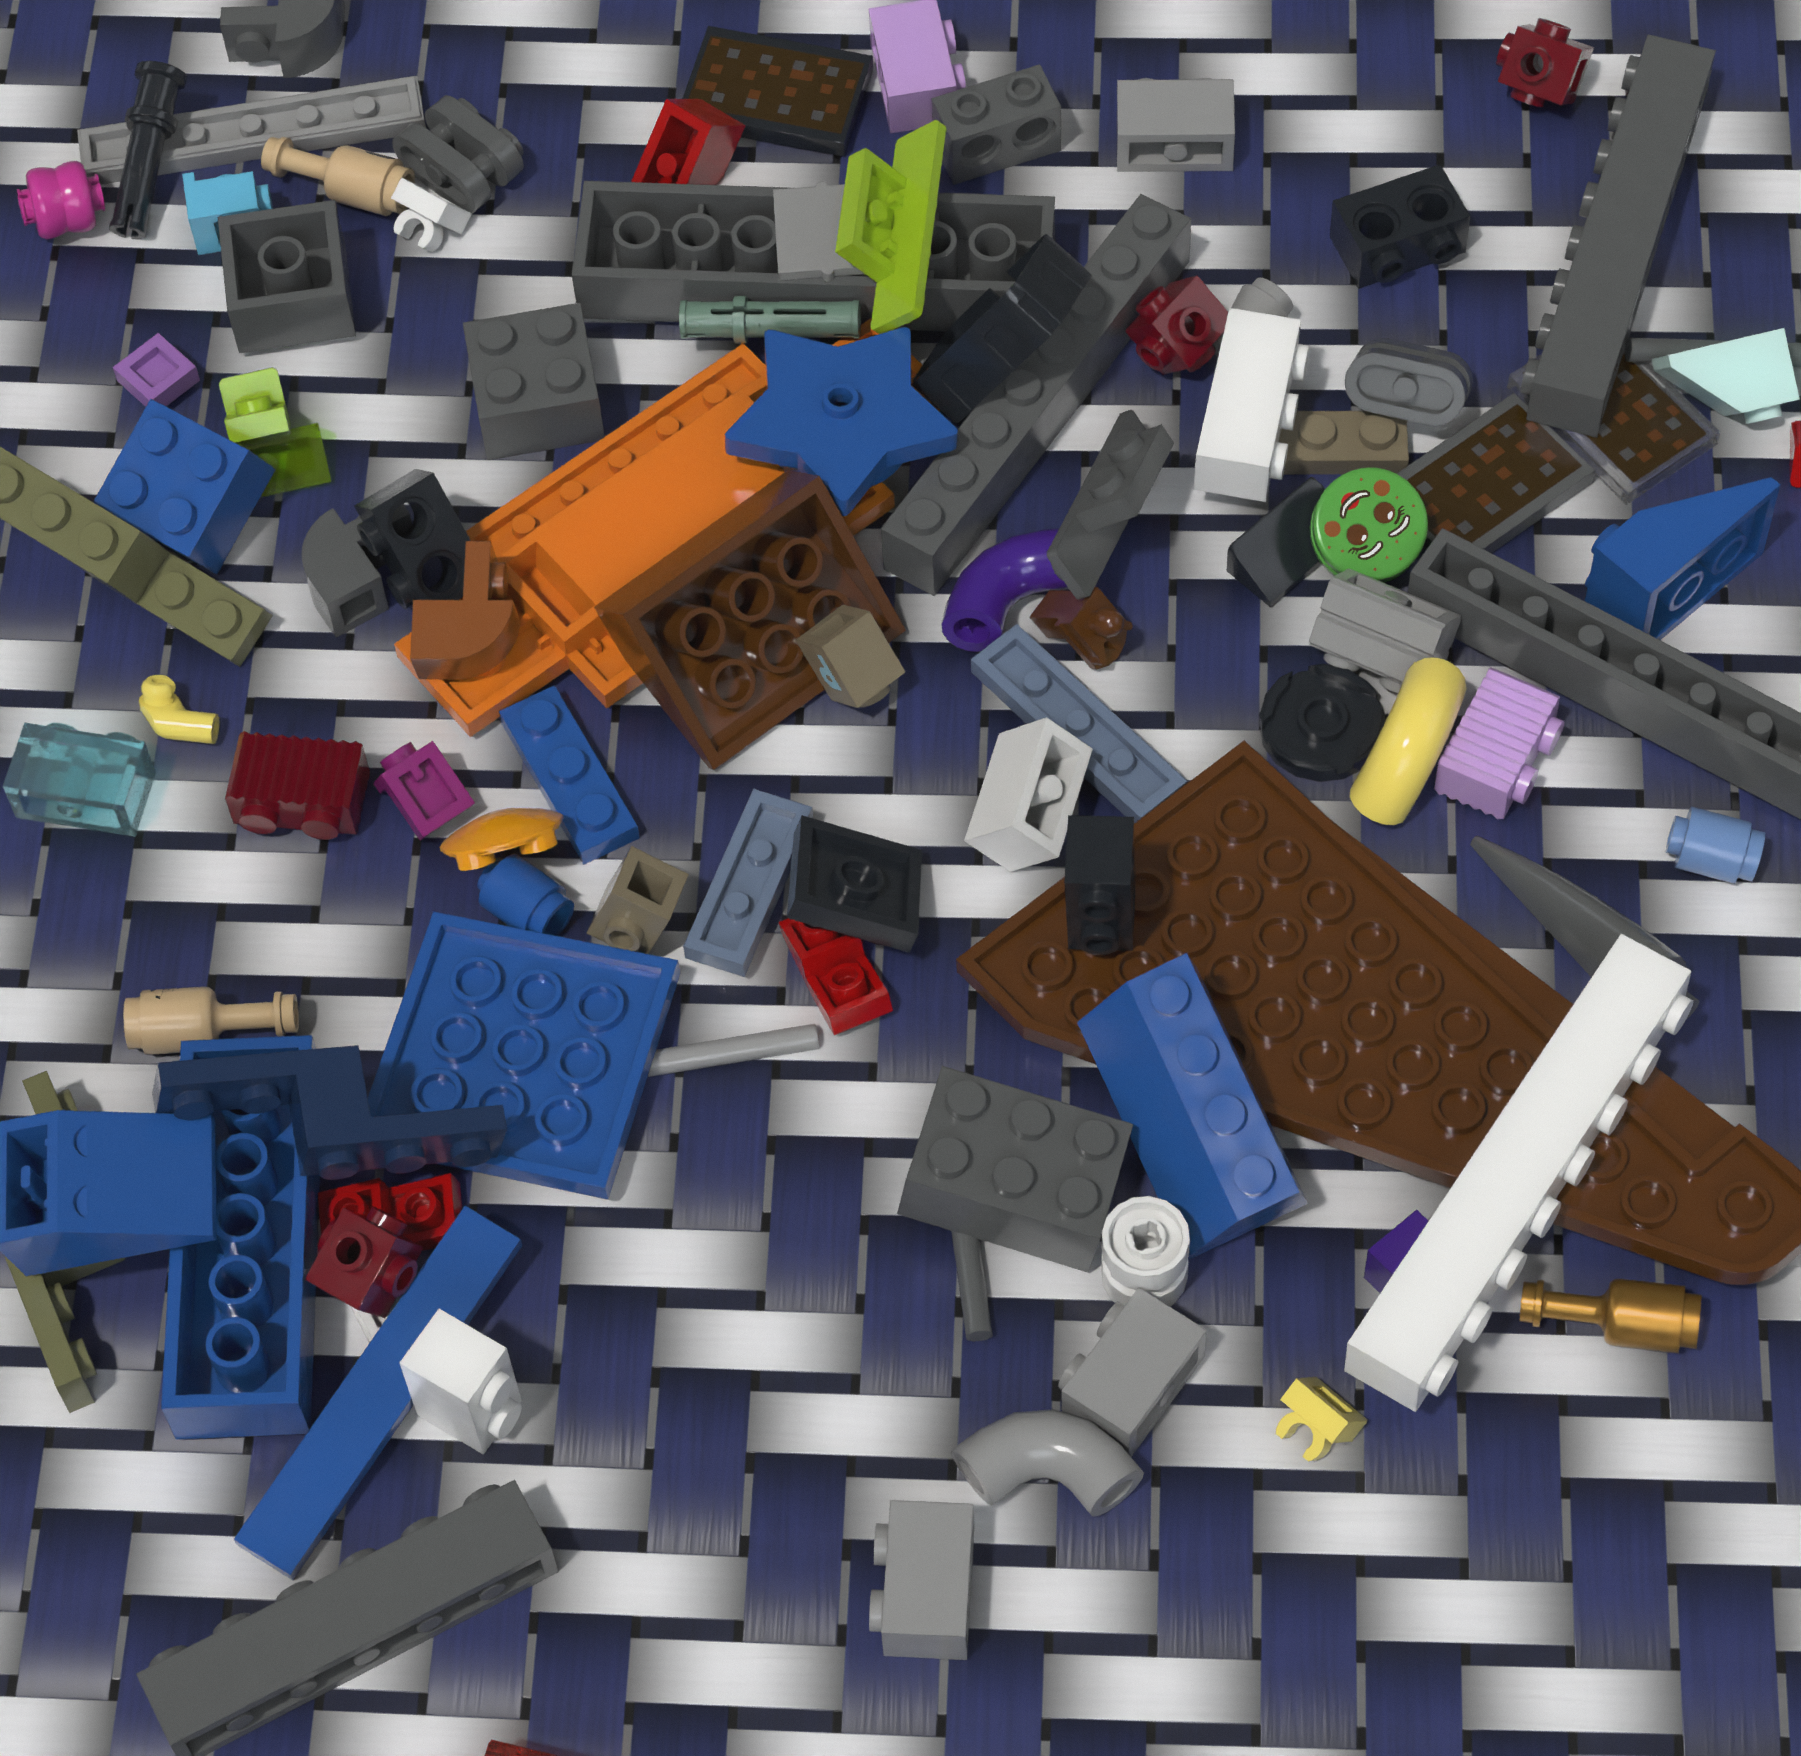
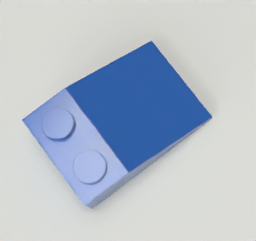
(1679, 555)

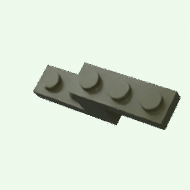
(128, 561)
(43, 1293)

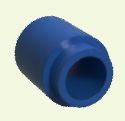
(524, 896)

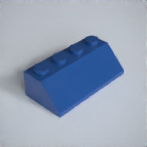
(1190, 1105)

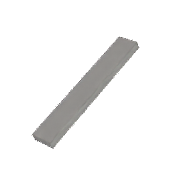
(241, 130)

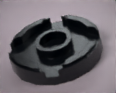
(1320, 722)

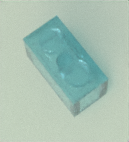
(79, 778)

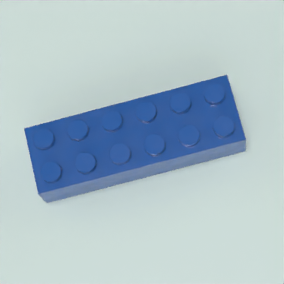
(242, 1302)

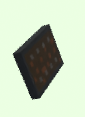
(782, 88)

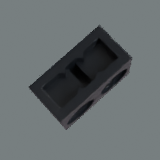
(1399, 226)
(433, 533)
(1100, 883)

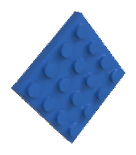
(533, 1026)

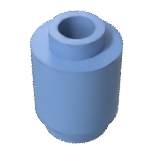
(1715, 845)

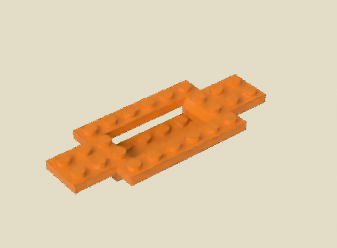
(610, 521)

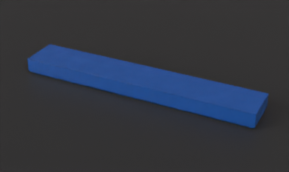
(372, 1397)

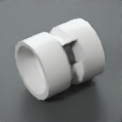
(1145, 1249)

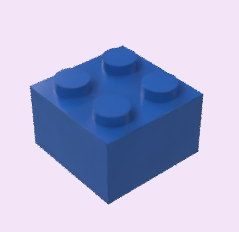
(184, 486)

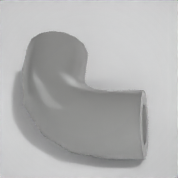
(1048, 1447)

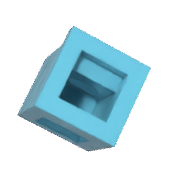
(220, 197)

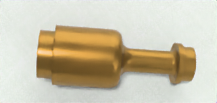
(1629, 1313)

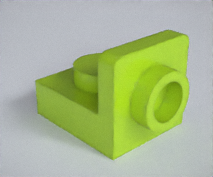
(254, 405)

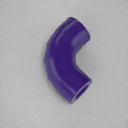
(994, 584)

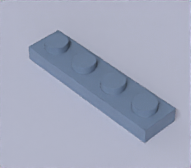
(1040, 687)

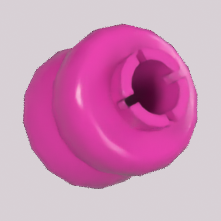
(60, 200)

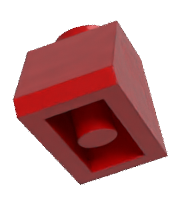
(689, 144)

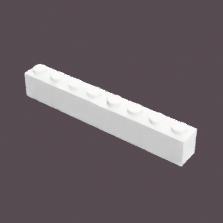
(1518, 1173)

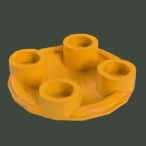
(502, 830)

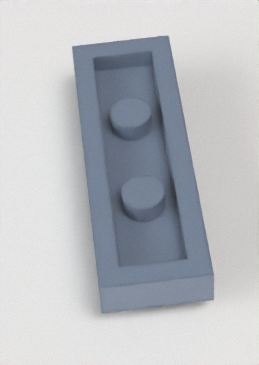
(746, 884)

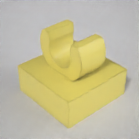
(1323, 1412)

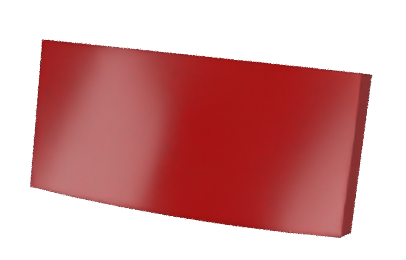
(836, 975)
(424, 1205)

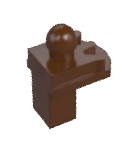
(1087, 624)

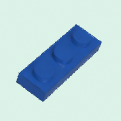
(569, 774)

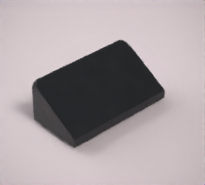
(1278, 547)

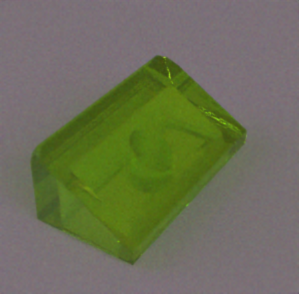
(295, 455)

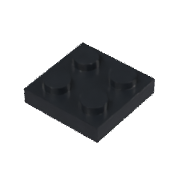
(855, 884)

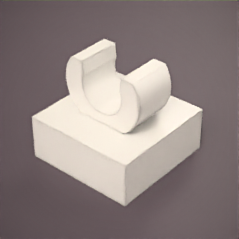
(427, 209)

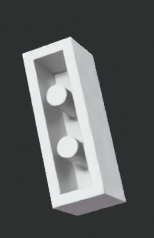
(1250, 405)

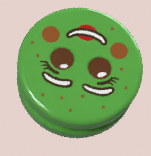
(1369, 524)

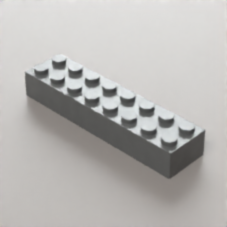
(670, 243)

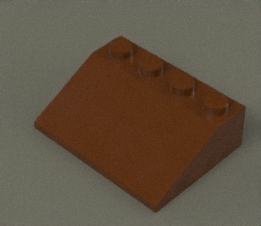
(724, 610)

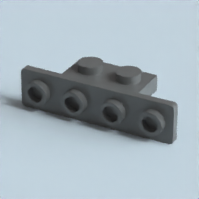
(1107, 501)

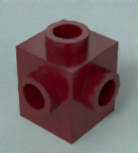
(1562, 63)
(1178, 326)
(365, 1260)

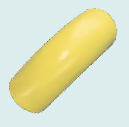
(1409, 741)

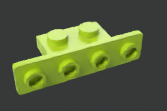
(890, 222)

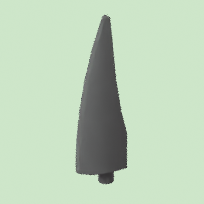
(1571, 914)

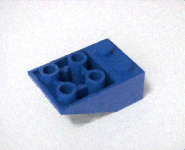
(103, 1186)

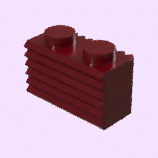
(297, 785)

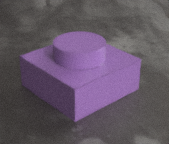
(156, 372)

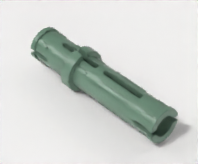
(750, 319)

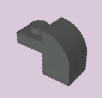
(294, 32)
(344, 571)

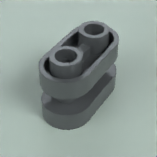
(459, 153)
(1409, 381)

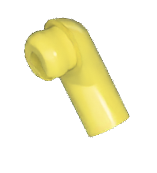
(169, 716)

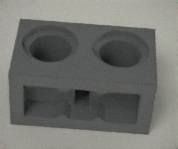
(998, 123)

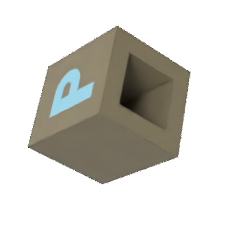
(851, 657)

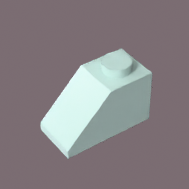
(1736, 375)

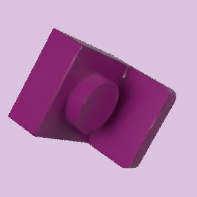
(423, 787)

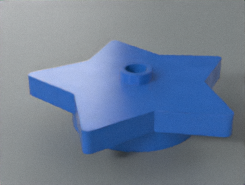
(840, 413)

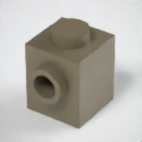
(637, 902)

